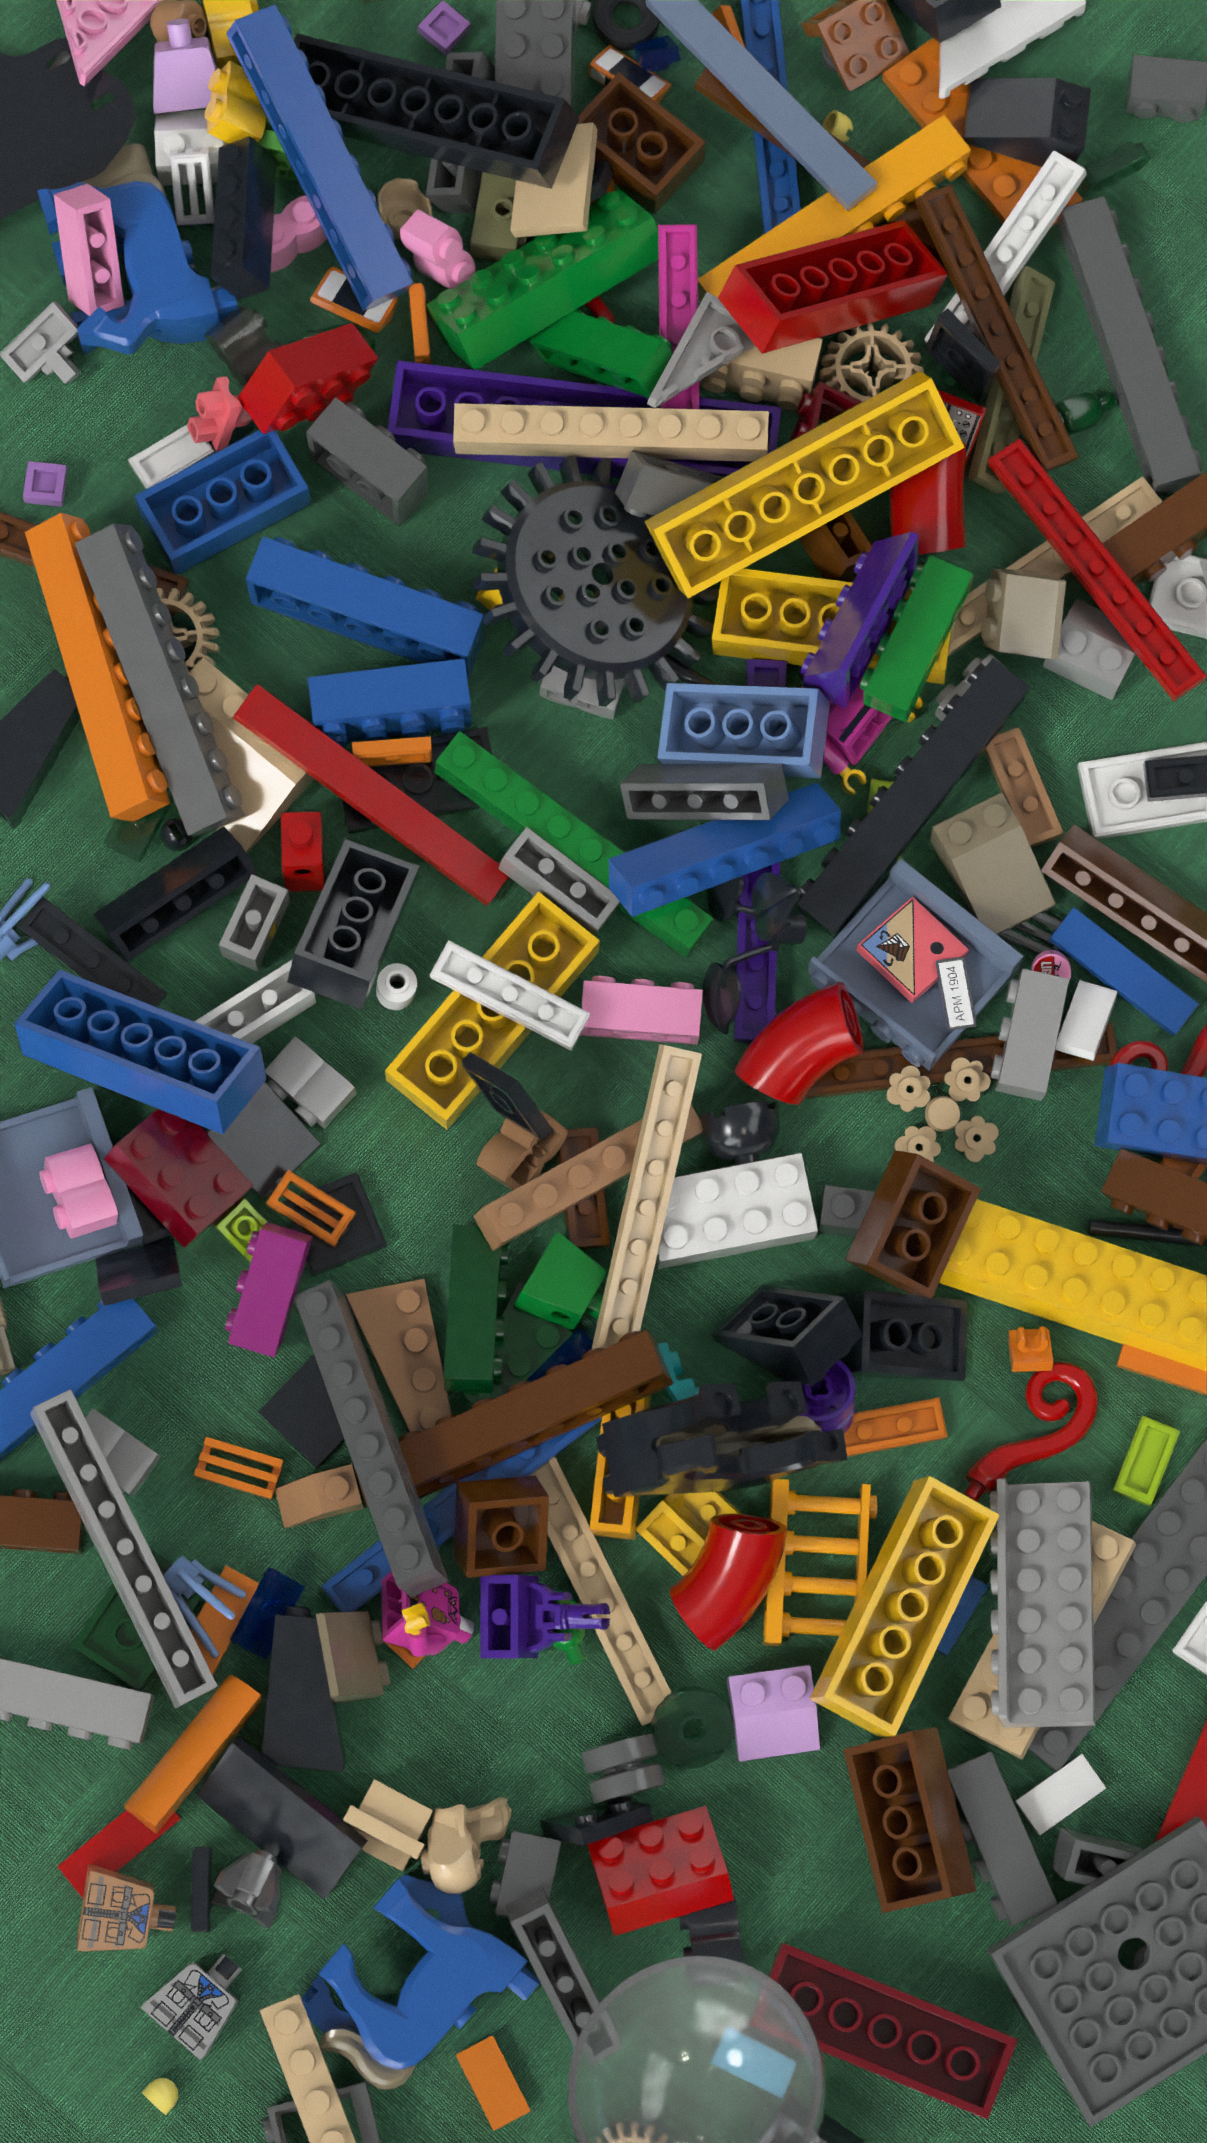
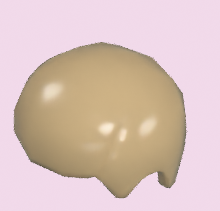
(399, 201)

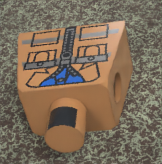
(119, 1912)

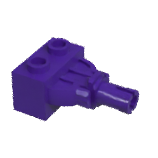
(523, 1616)

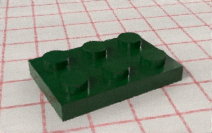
(113, 1640)

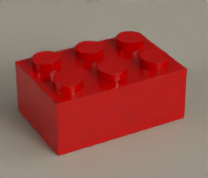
(306, 376)
(660, 1871)

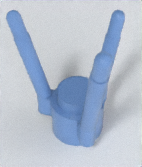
(7, 934)
(186, 1579)

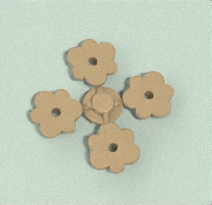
(943, 1112)

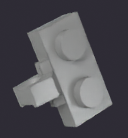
(44, 347)

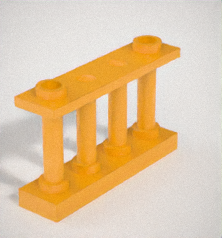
(785, 1502)

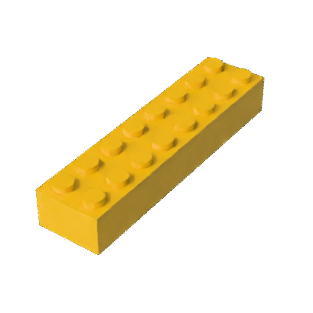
(804, 484)
(1081, 1283)

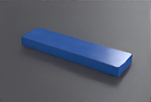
(1123, 971)

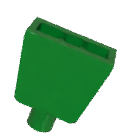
(563, 1285)

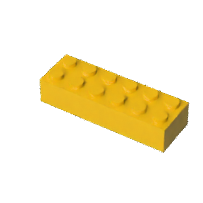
(781, 618)
(537, 946)
(904, 1607)

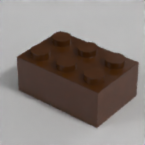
(642, 142)
(913, 1224)

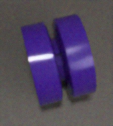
(832, 1399)

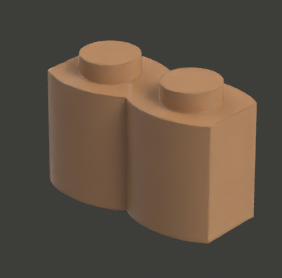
(518, 1156)

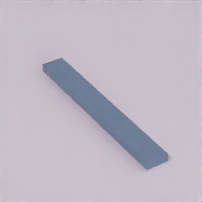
(766, 99)

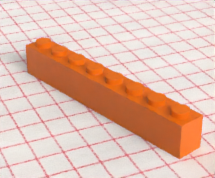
(101, 690)

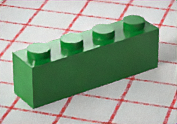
(604, 351)
(917, 638)

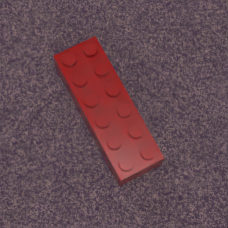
(832, 286)

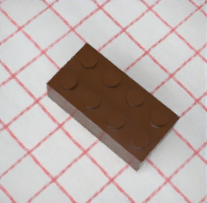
(909, 1819)

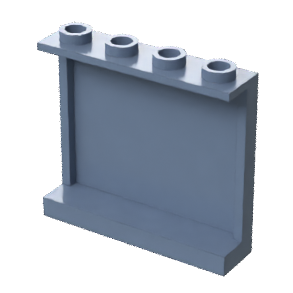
(918, 1026)
(28, 1230)

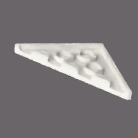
(1000, 38)

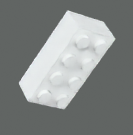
(737, 1211)

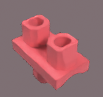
(218, 415)

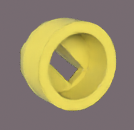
(838, 125)
(162, 2094)

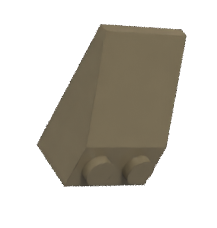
(992, 864)
(351, 1656)

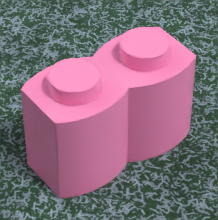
(295, 232)
(437, 250)
(79, 1190)

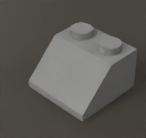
(1091, 651)

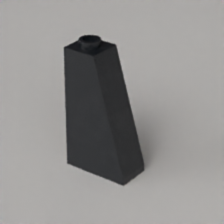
(32, 741)
(300, 1714)

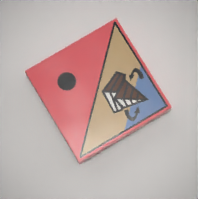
(908, 948)

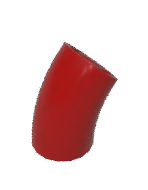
(932, 505)
(802, 1044)
(729, 1576)

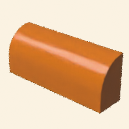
(193, 1753)

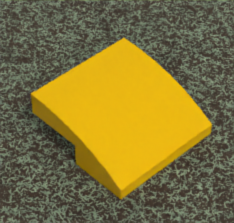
(681, 1525)

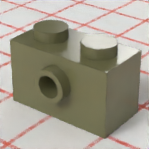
(492, 221)

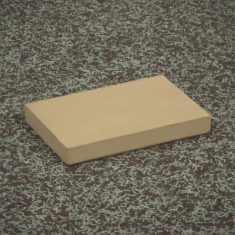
(567, 204)

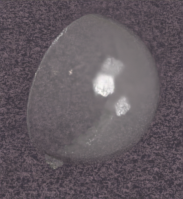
(697, 2058)

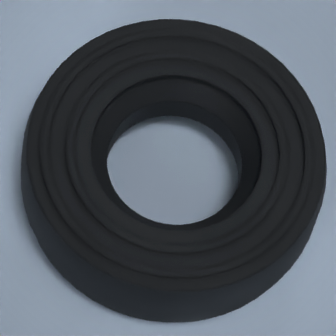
(620, 37)

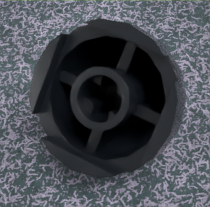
(741, 1131)

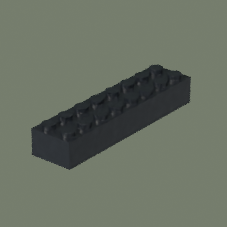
(442, 112)

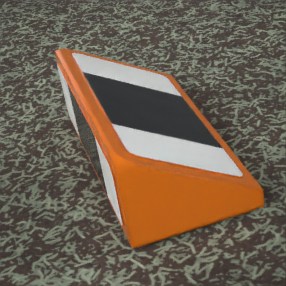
(611, 61)
(338, 297)

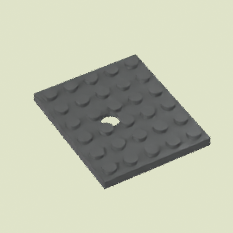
(1110, 2024)

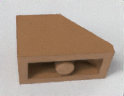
(319, 1496)

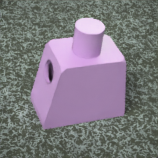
(182, 70)

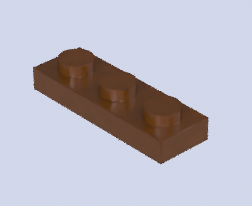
(587, 1221)

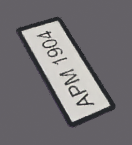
(956, 993)

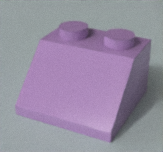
(773, 1713)

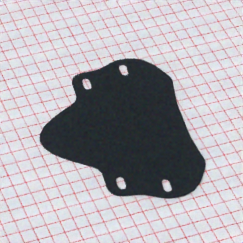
(49, 127)

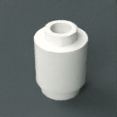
(396, 998)

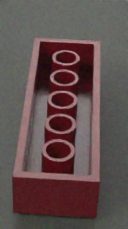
(896, 2032)

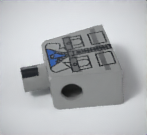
(196, 2004)

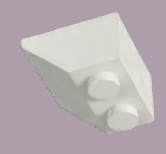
(183, 131)

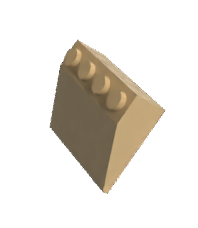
(258, 771)

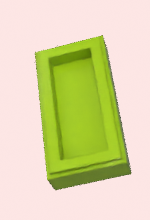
(1146, 1461)

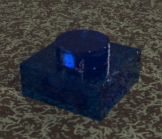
(657, 53)

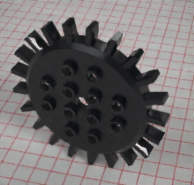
(565, 629)

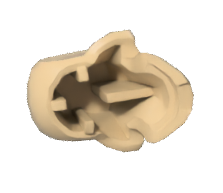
(456, 1842)

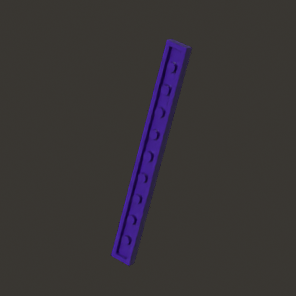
(759, 972)

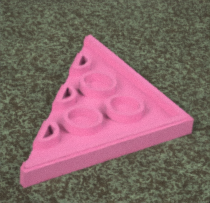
(101, 29)

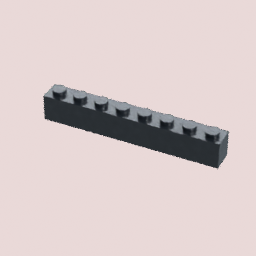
(913, 797)

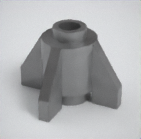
(251, 1886)

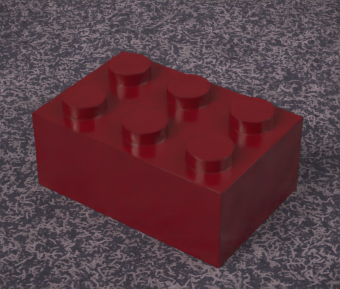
(178, 1174)

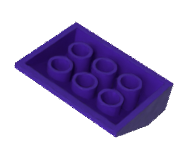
(862, 619)

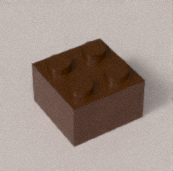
(501, 1526)

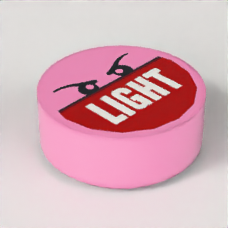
(1052, 963)

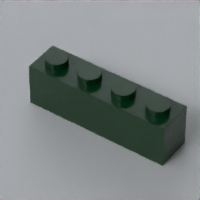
(473, 1312)

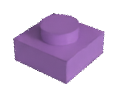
(444, 27)
(45, 484)

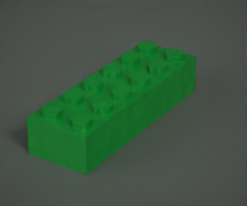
(545, 280)

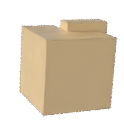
(390, 1825)

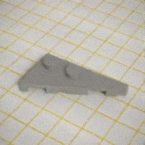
(706, 346)

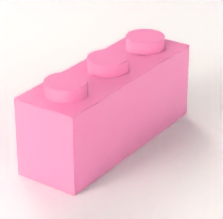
(89, 249)
(642, 1010)

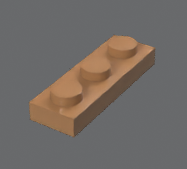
(1023, 787)

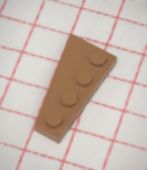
(405, 1346)

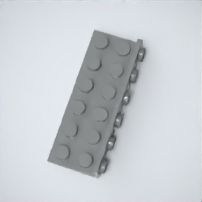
(1043, 1605)

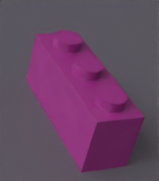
(268, 1289)

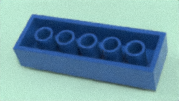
(363, 605)
(141, 1051)

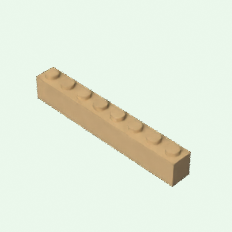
(610, 432)

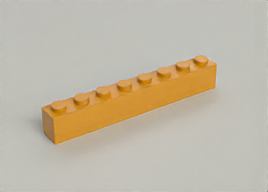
(901, 177)

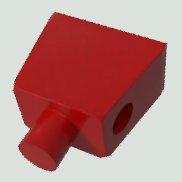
(303, 849)

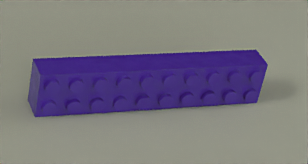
(427, 395)

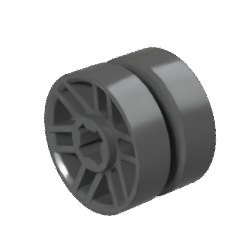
(623, 1768)

